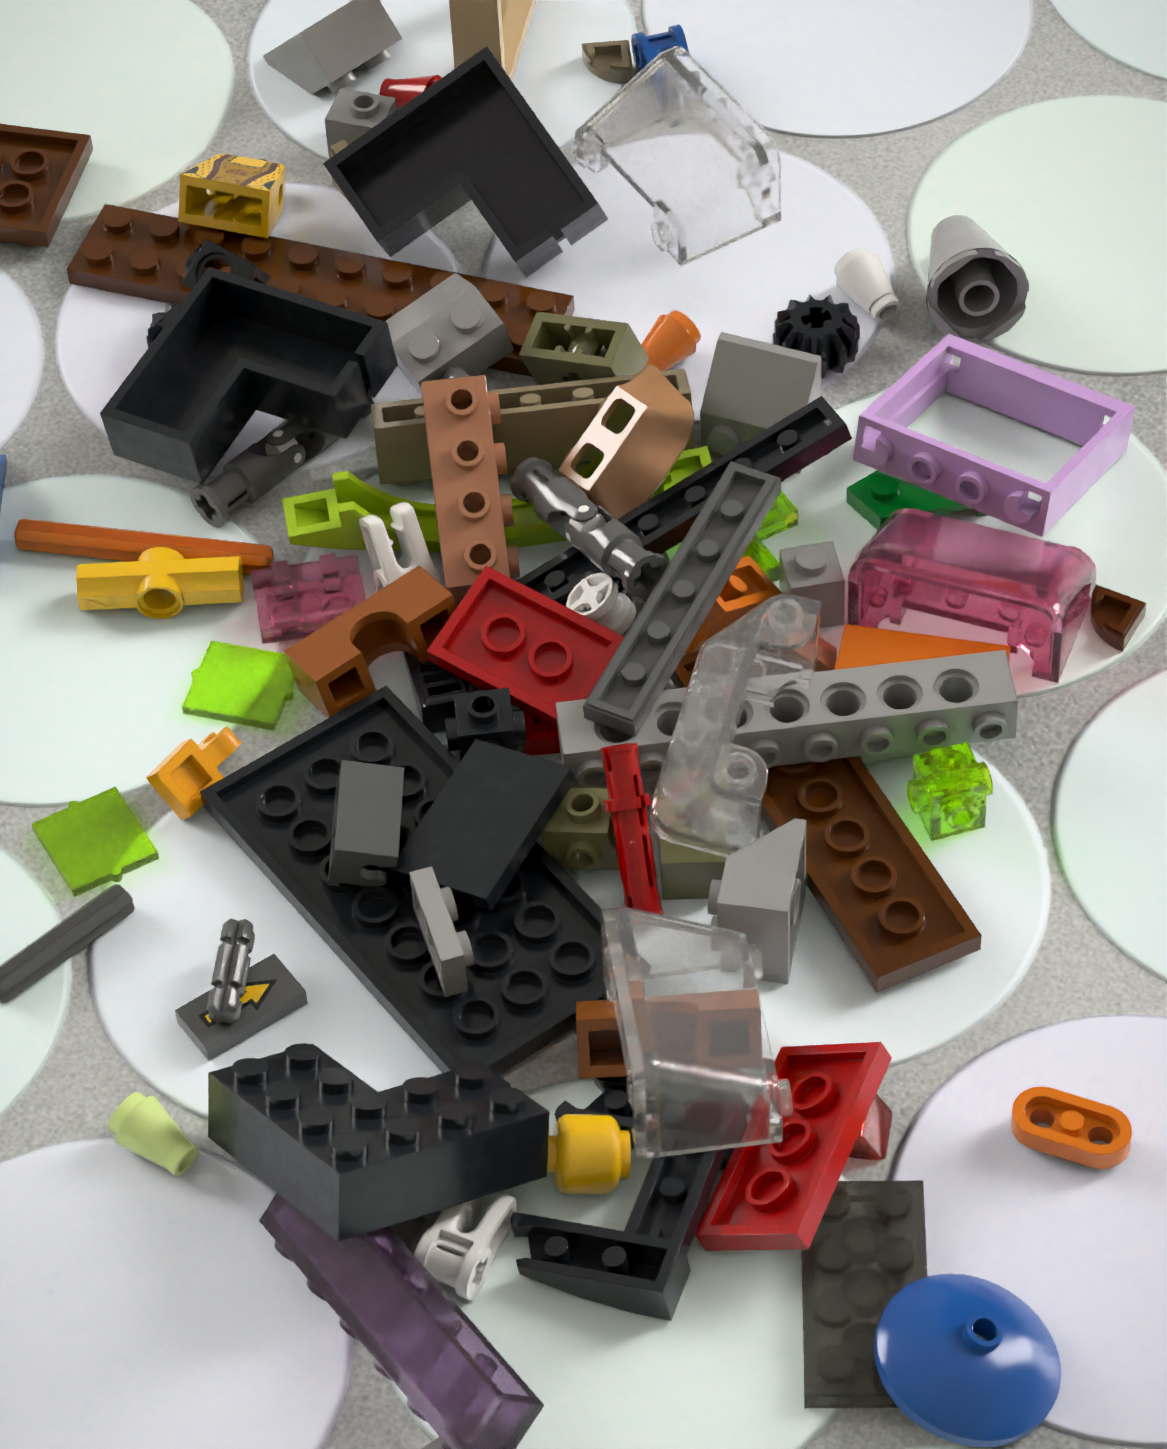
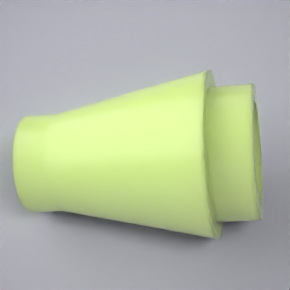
(150, 1131)

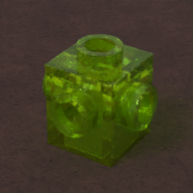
(949, 790)

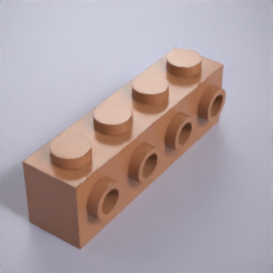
(466, 481)

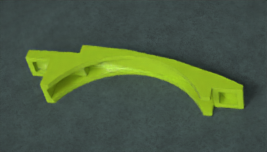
(332, 515)

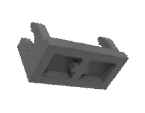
(365, 823)

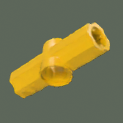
(160, 583)

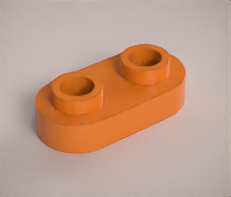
(1073, 1127)

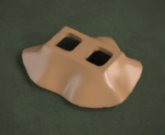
(643, 452)

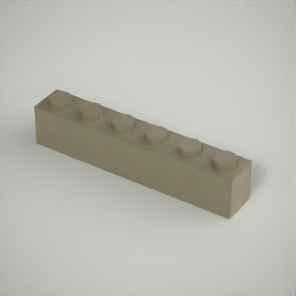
(534, 423)

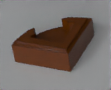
(1115, 616)

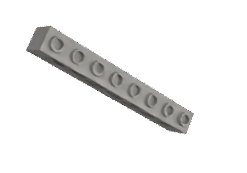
(838, 717)

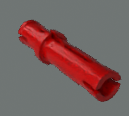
(631, 829)

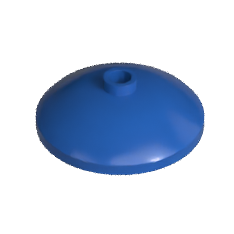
(954, 1380)

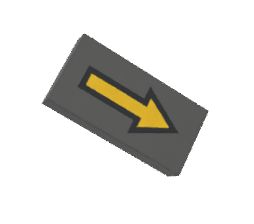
(268, 996)

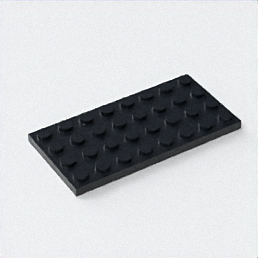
(529, 952)

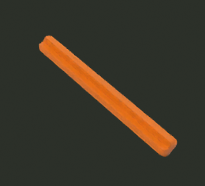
(130, 544)

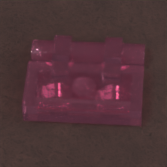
(305, 596)

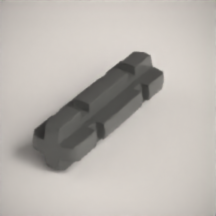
(231, 971)

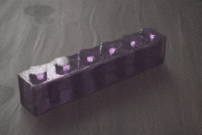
(410, 1331)

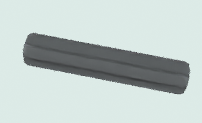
(64, 941)

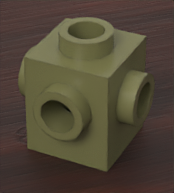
(582, 832)

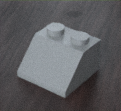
(336, 46)
(446, 330)
(753, 389)
(765, 896)

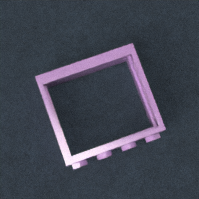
(1011, 390)

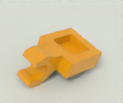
(191, 770)

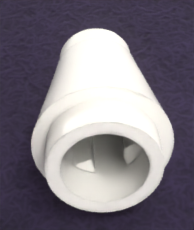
(866, 283)

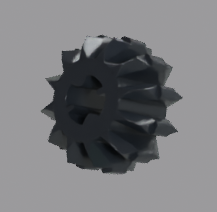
(821, 330)

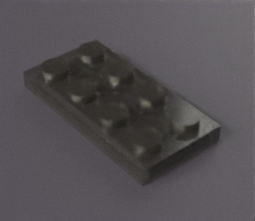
(856, 1263)

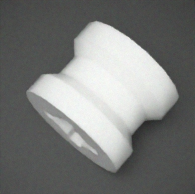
(599, 600)

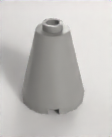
(973, 281)

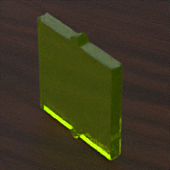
(240, 686)
(95, 841)

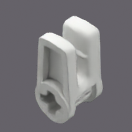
(411, 542)
(465, 1257)

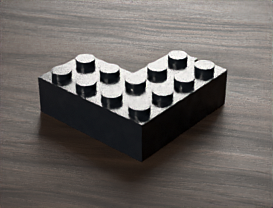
(461, 144)
(239, 352)
(368, 1155)

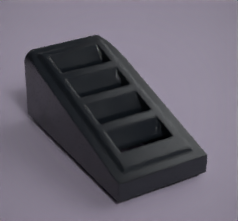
(436, 708)

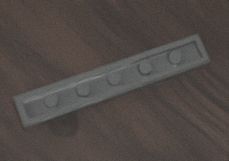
(682, 599)

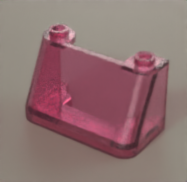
(975, 577)

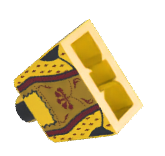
(242, 198)

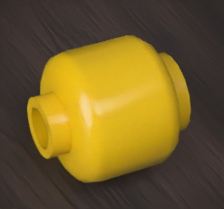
(588, 1154)

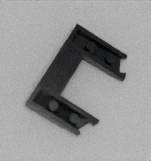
(646, 1262)

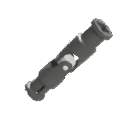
(260, 469)
(588, 527)

